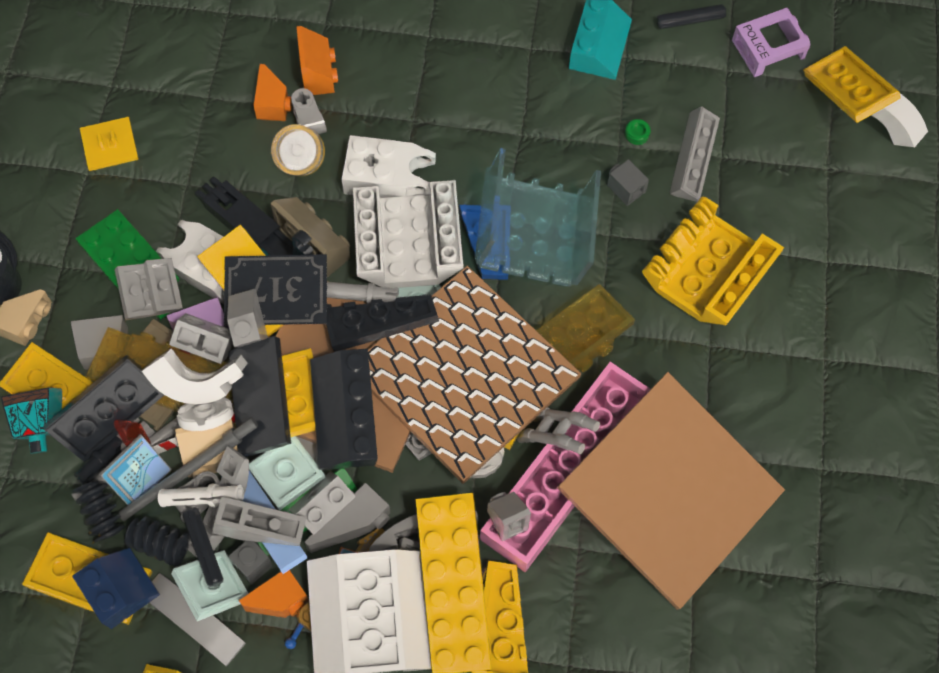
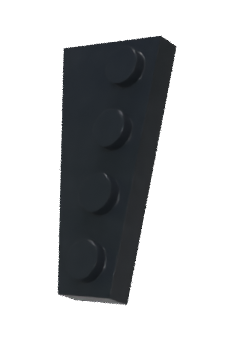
(364, 323)

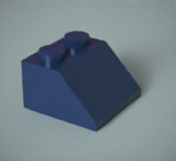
(116, 586)

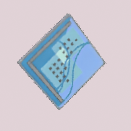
(135, 470)

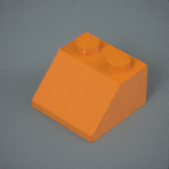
(316, 62)

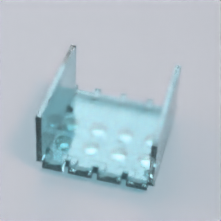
(536, 227)

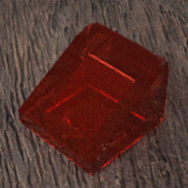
(130, 431)

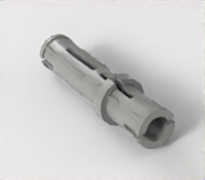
(361, 292)

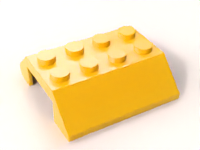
(710, 265)

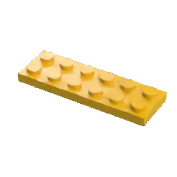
(453, 584)

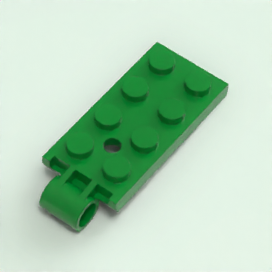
(115, 244)

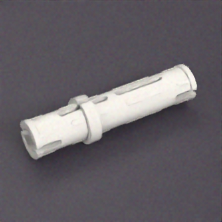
(202, 495)

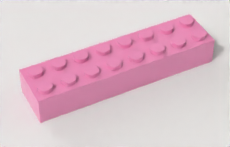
(607, 402)

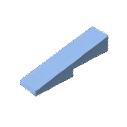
(284, 555)

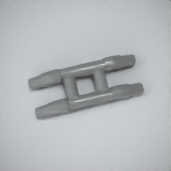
(558, 436)

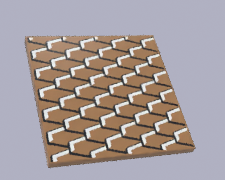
(469, 377)

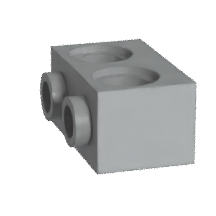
(202, 338)

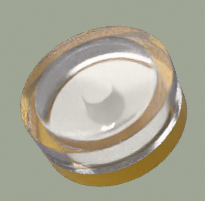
(297, 150)

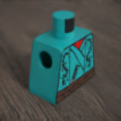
(29, 412)

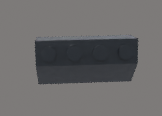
(343, 410)

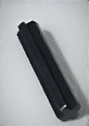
(691, 16)
(203, 547)

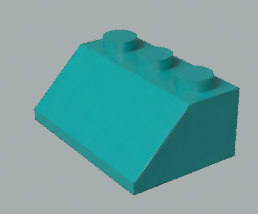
(600, 39)

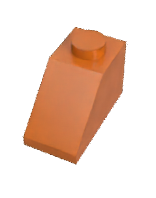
(271, 96)
(276, 597)

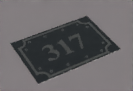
(287, 286)

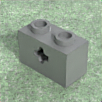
(323, 502)

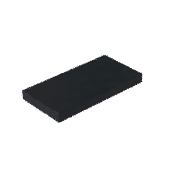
(261, 396)
(89, 419)

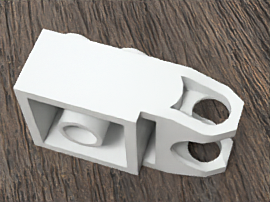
(385, 165)
(186, 262)

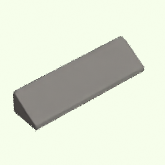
(695, 154)

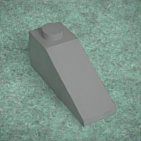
(354, 520)
(257, 523)

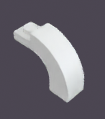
(902, 122)
(190, 387)

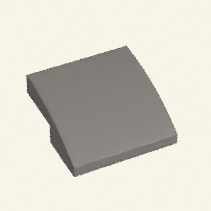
(148, 289)

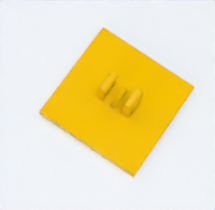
(108, 143)

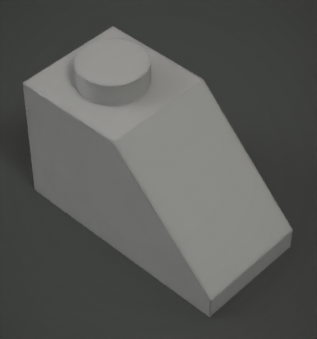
(245, 319)
(508, 515)

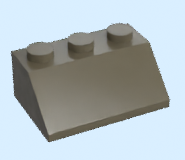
(295, 216)

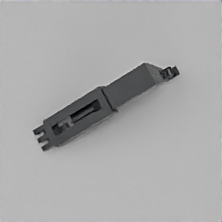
(257, 224)

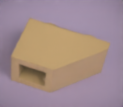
(22, 316)

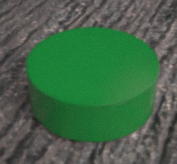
(637, 132)

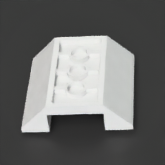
(407, 237)
(368, 612)

